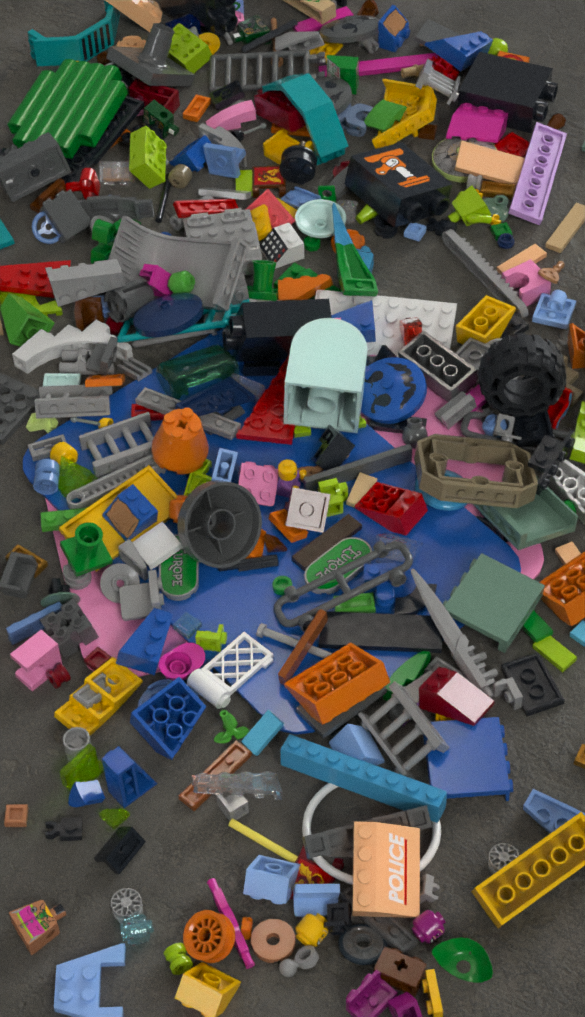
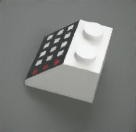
(282, 245)

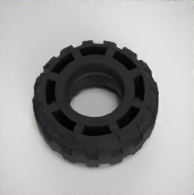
(522, 357)

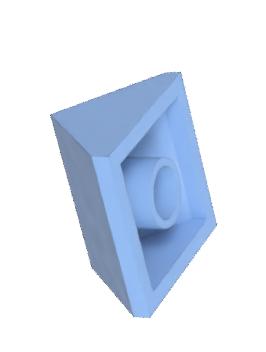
(357, 743)

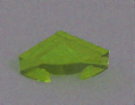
(114, 817)

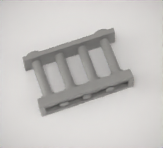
(438, 81)
(73, 401)
(107, 434)
(422, 726)

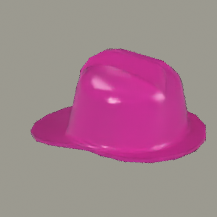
(182, 661)

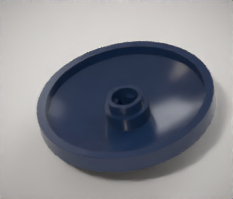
(168, 315)

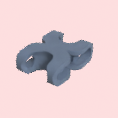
(354, 117)

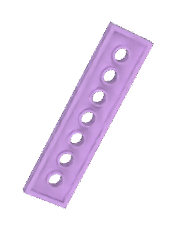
(543, 180)

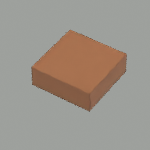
(16, 815)

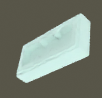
(61, 379)

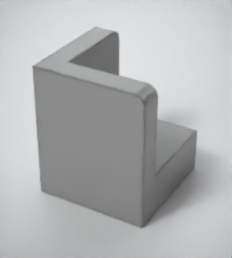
(233, 806)

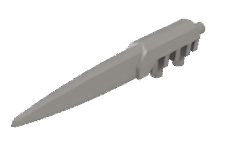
(456, 641)

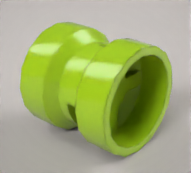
(178, 959)

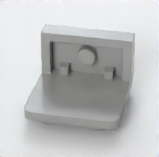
(140, 599)

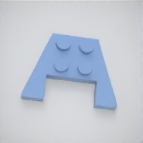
(80, 983)

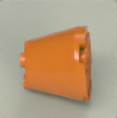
(180, 442)

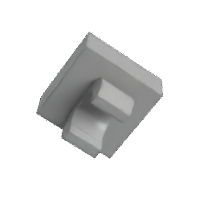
(426, 887)

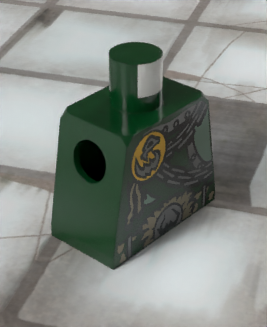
(250, 30)
(158, 115)

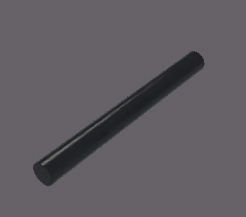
(163, 200)

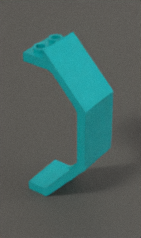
(317, 113)

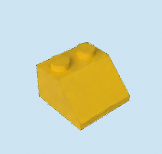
(206, 990)

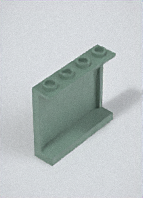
(534, 522)
(494, 600)

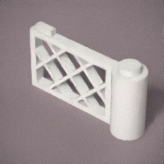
(212, 687)

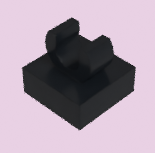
(55, 586)

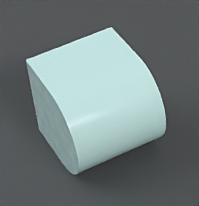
(326, 376)

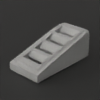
(131, 557)

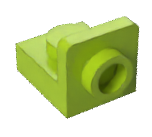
(210, 640)

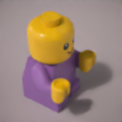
(288, 477)

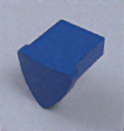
(85, 794)

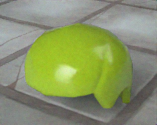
(498, 45)

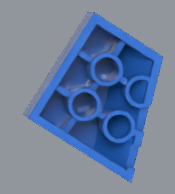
(462, 49)
(168, 717)

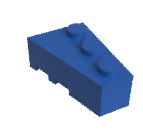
(362, 318)

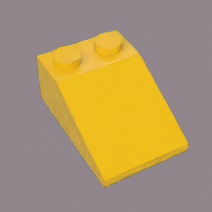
(485, 321)

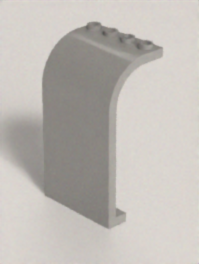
(210, 261)

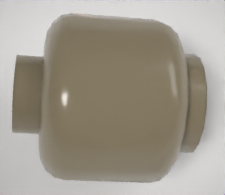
(180, 176)

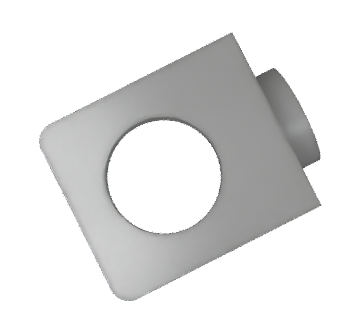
(506, 434)

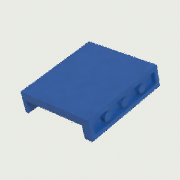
(473, 762)

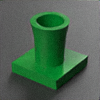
(262, 281)
(86, 549)

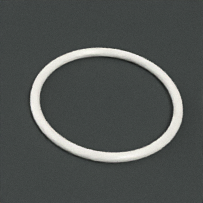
(323, 864)

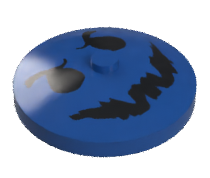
(392, 390)

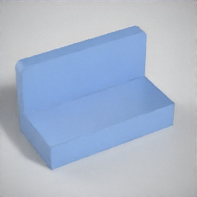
(314, 898)

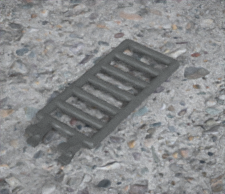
(307, 60)

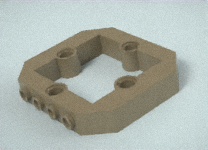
(517, 483)

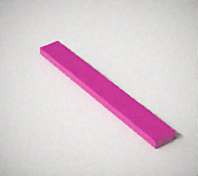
(388, 64)

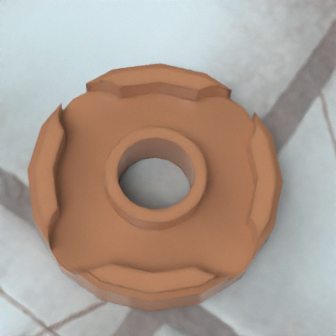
(268, 929)

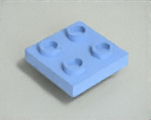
(554, 310)

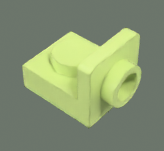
(47, 424)

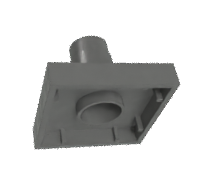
(152, 61)

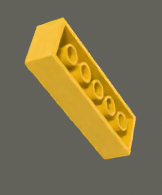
(533, 872)

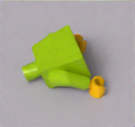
(472, 209)

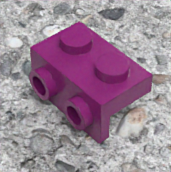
(370, 997)

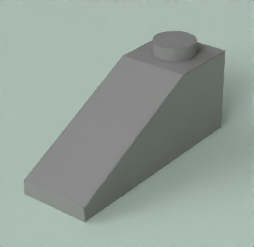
(298, 41)

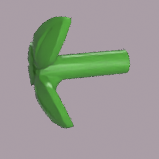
(229, 725)

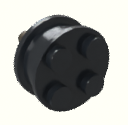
(298, 164)

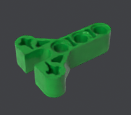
(105, 234)

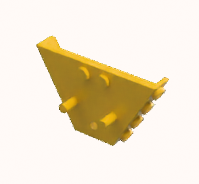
(419, 111)

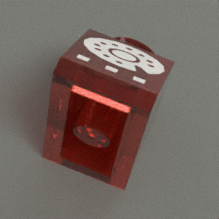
(410, 329)

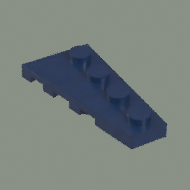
(217, 397)

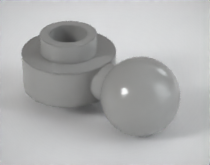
(304, 958)

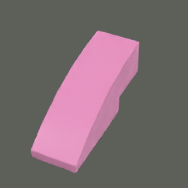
(233, 116)

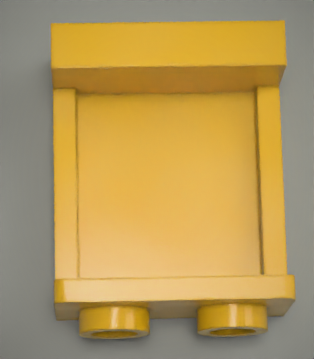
(278, 143)

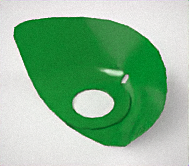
(457, 949)

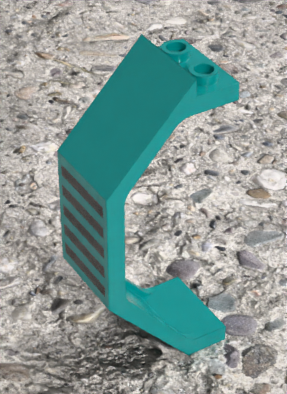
(82, 47)

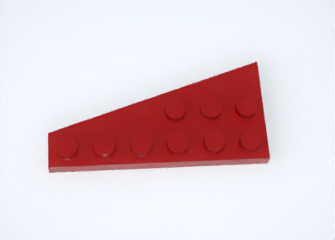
(29, 278)
(267, 418)

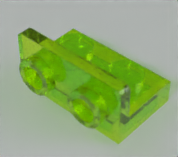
(82, 767)

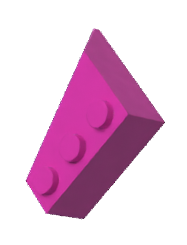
(477, 123)

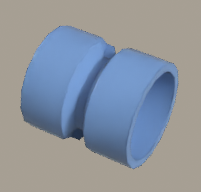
(46, 476)

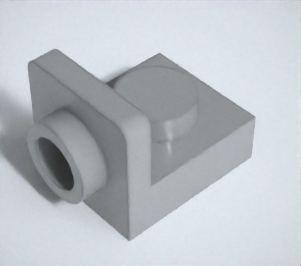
(510, 691)

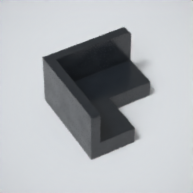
(333, 450)

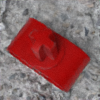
(88, 183)

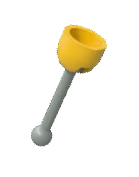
(102, 422)

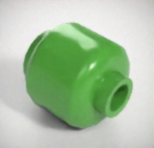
(181, 282)

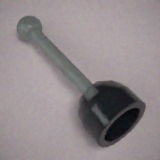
(239, 134)

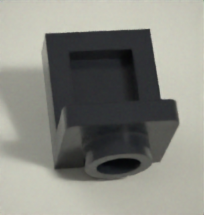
(338, 918)

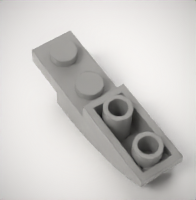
(221, 137)

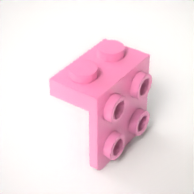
(259, 481)

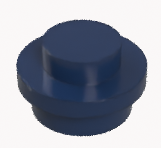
(506, 241)

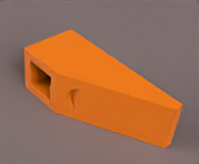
(302, 287)

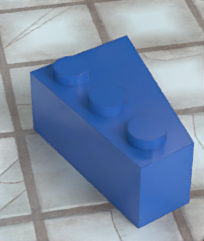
(146, 644)
(125, 777)

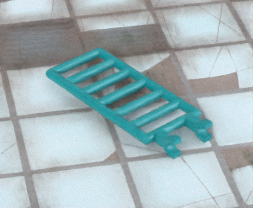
(207, 325)

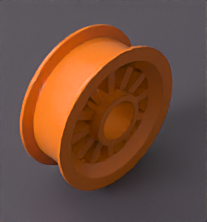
(220, 941)

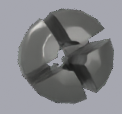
(128, 299)

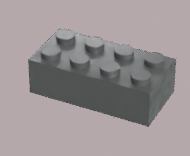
(441, 367)

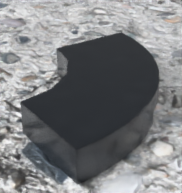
(411, 603)

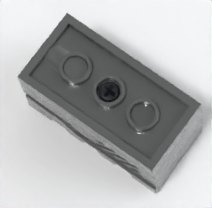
(32, 167)

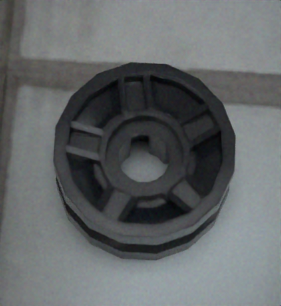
(383, 228)

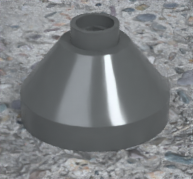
(219, 523)

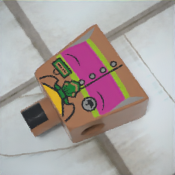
(37, 924)

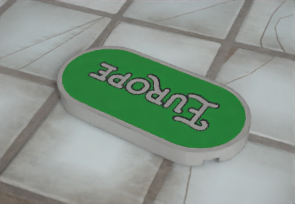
(336, 557)
(179, 575)

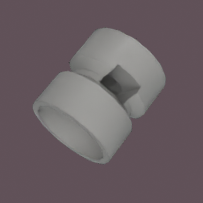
(75, 741)

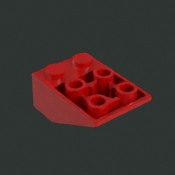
(393, 507)

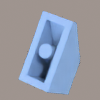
(224, 465)

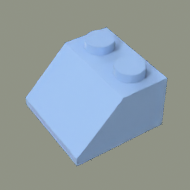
(270, 879)

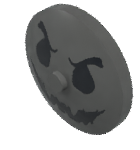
(350, 29)
(337, 90)

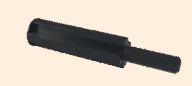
(254, 563)

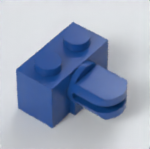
(384, 592)

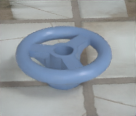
(37, 234)

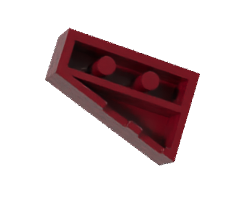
(164, 95)

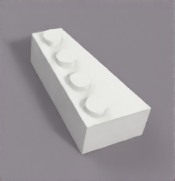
(570, 485)

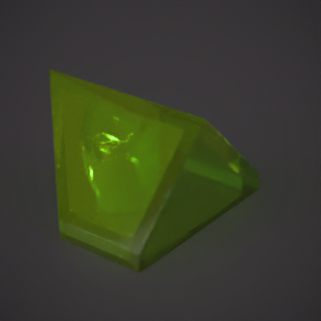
(73, 476)

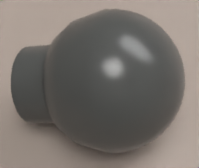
(414, 432)

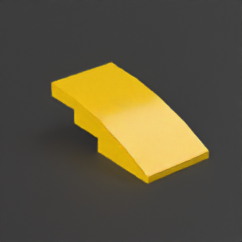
(74, 714)

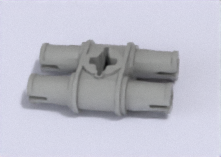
(82, 358)

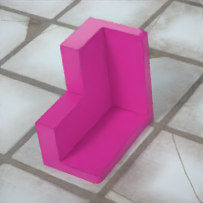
(157, 279)

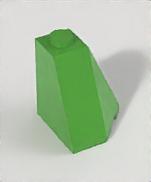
(22, 320)

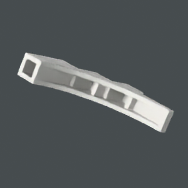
(46, 347)

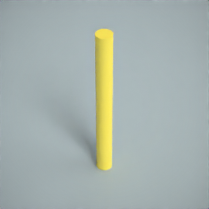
(262, 840)

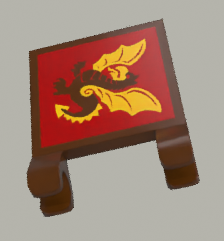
(267, 177)

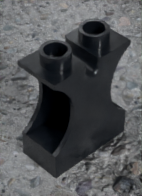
(215, 14)

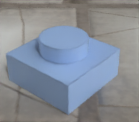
(415, 231)

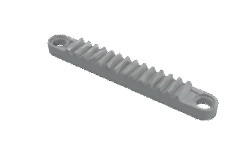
(483, 272)
(97, 489)

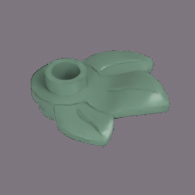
(498, 208)

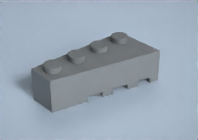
(84, 280)

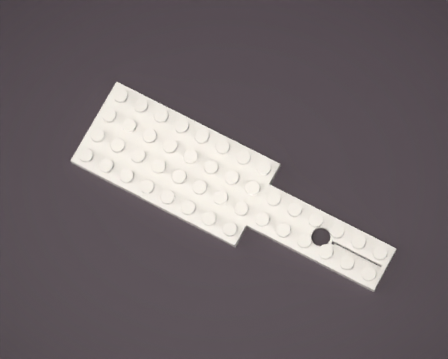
(435, 316)

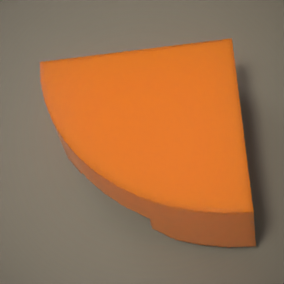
(246, 927)

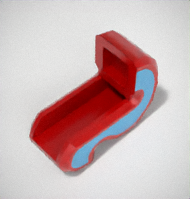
(560, 409)

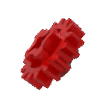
(444, 67)

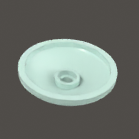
(316, 218)

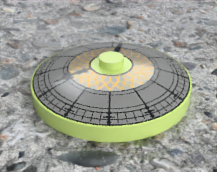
(445, 157)

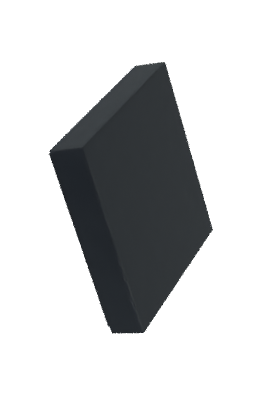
(227, 95)

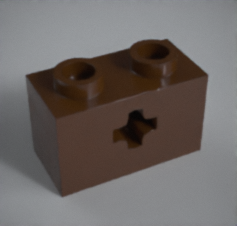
(411, 972)

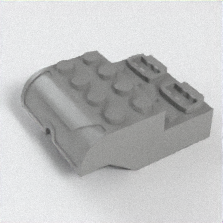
(224, 227)

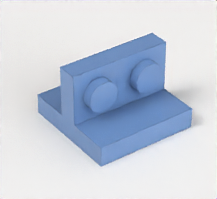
(223, 159)

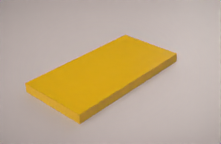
(149, 484)

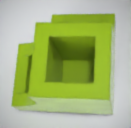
(338, 495)

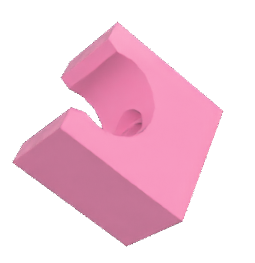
(528, 280)
(36, 658)

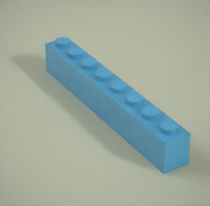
(361, 777)

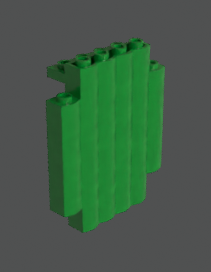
(69, 105)

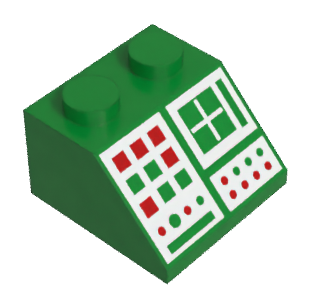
(344, 68)

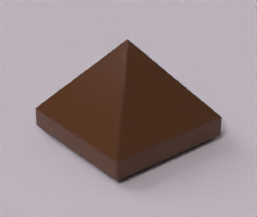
(274, 544)

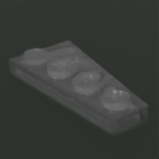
(237, 784)

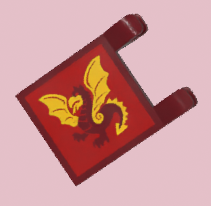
(311, 873)

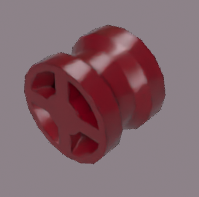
(58, 675)

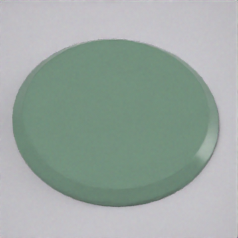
(63, 597)

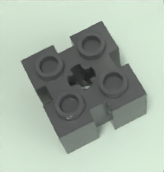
(69, 628)

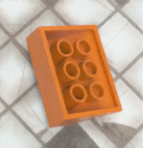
(566, 591)
(338, 682)

